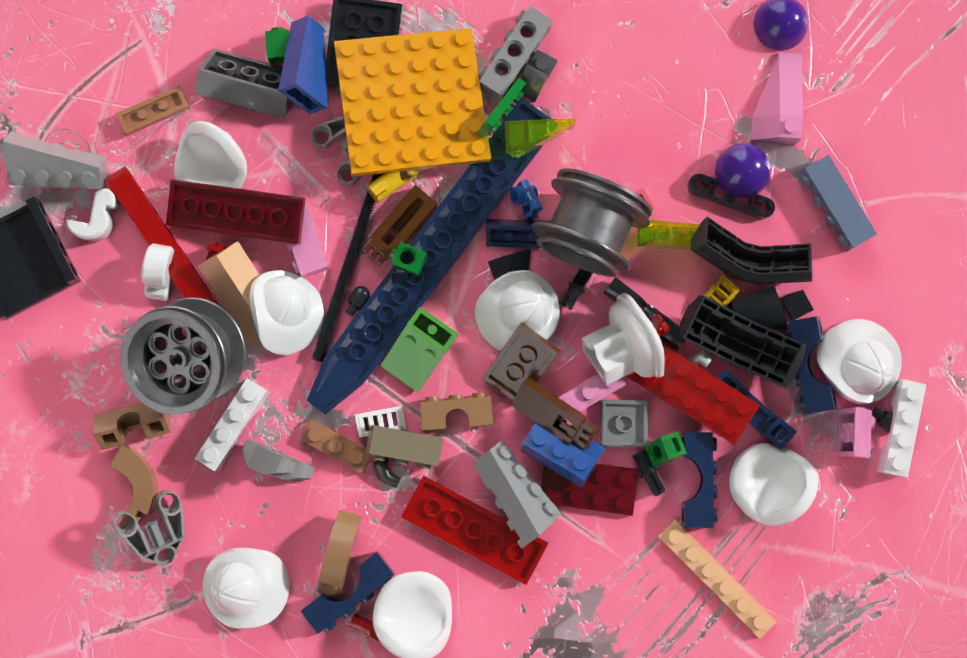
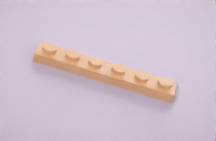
(717, 579)

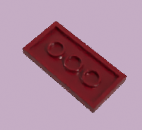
(605, 490)

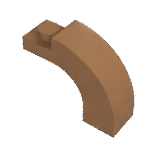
(143, 481)
(338, 553)

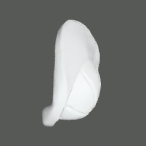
(209, 157)
(517, 299)
(285, 311)
(860, 360)
(772, 484)
(246, 587)
(413, 615)

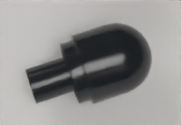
(357, 299)
(884, 418)

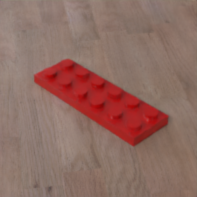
(700, 396)
(472, 529)

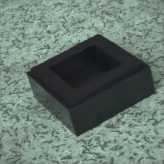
(797, 305)

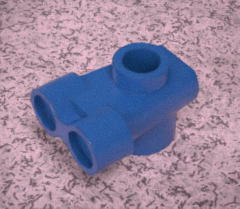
(526, 195)

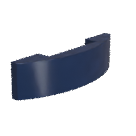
(764, 420)

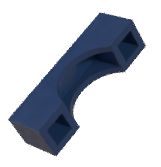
(816, 394)
(699, 510)
(324, 610)

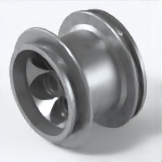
(591, 222)
(156, 369)

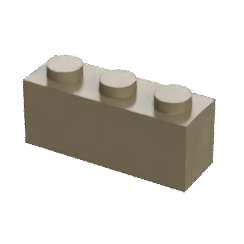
(403, 446)

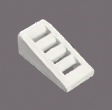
(360, 421)

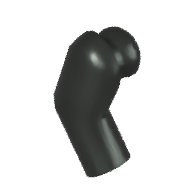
(383, 474)

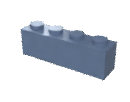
(837, 203)

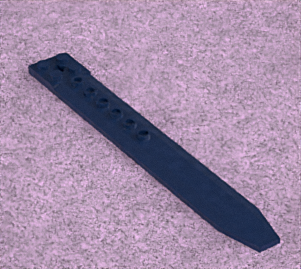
(401, 293)

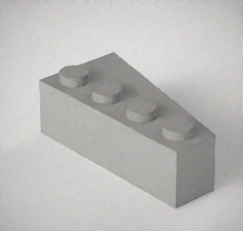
(49, 165)
(517, 493)

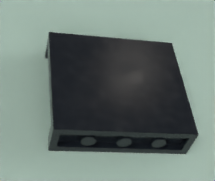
(31, 260)

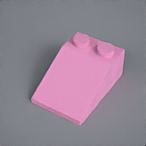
(854, 432)

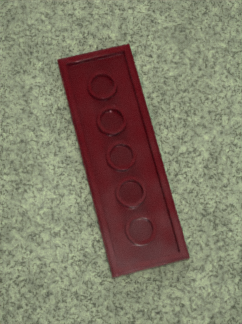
(235, 211)

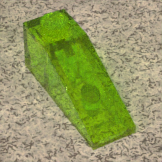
(529, 135)
(666, 235)

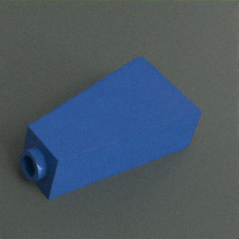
(304, 66)

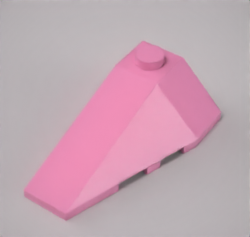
(780, 107)

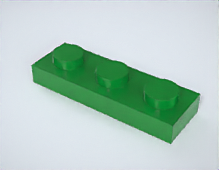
(502, 109)

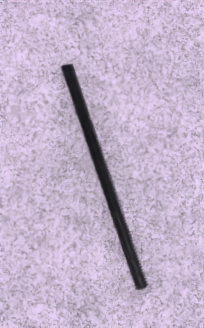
(344, 275)

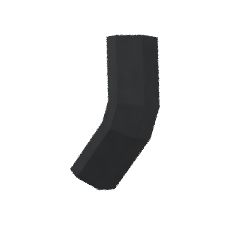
(749, 261)
(742, 341)

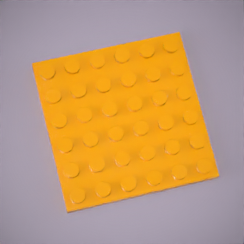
(411, 101)

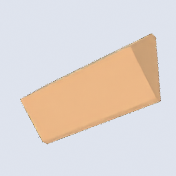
(231, 277)

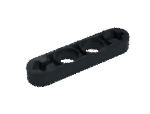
(730, 201)

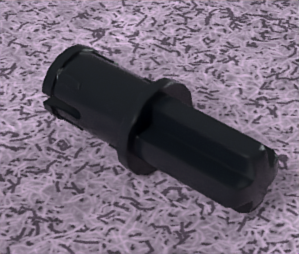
(575, 289)
(649, 472)

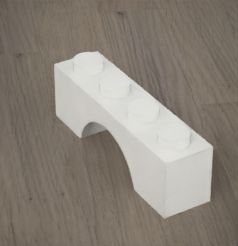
(228, 429)
(899, 447)

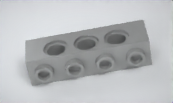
(527, 20)

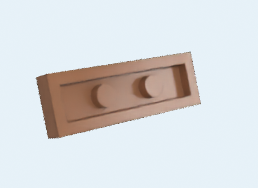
(153, 110)
(335, 445)

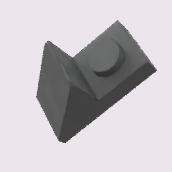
(537, 74)

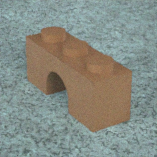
(435, 410)
(114, 425)

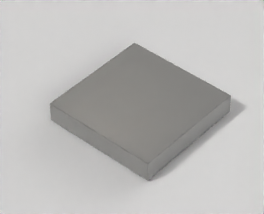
(624, 423)

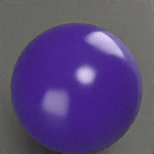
(781, 24)
(742, 170)

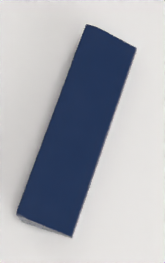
(511, 233)

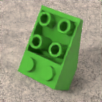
(419, 349)

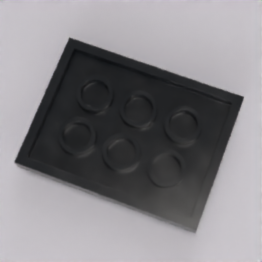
(357, 21)

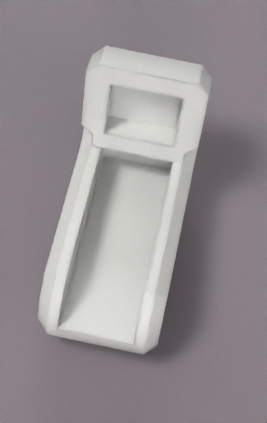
(100, 220)
(155, 272)

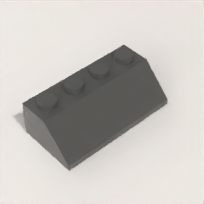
(242, 83)

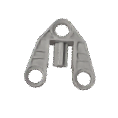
(336, 132)
(275, 463)
(172, 523)

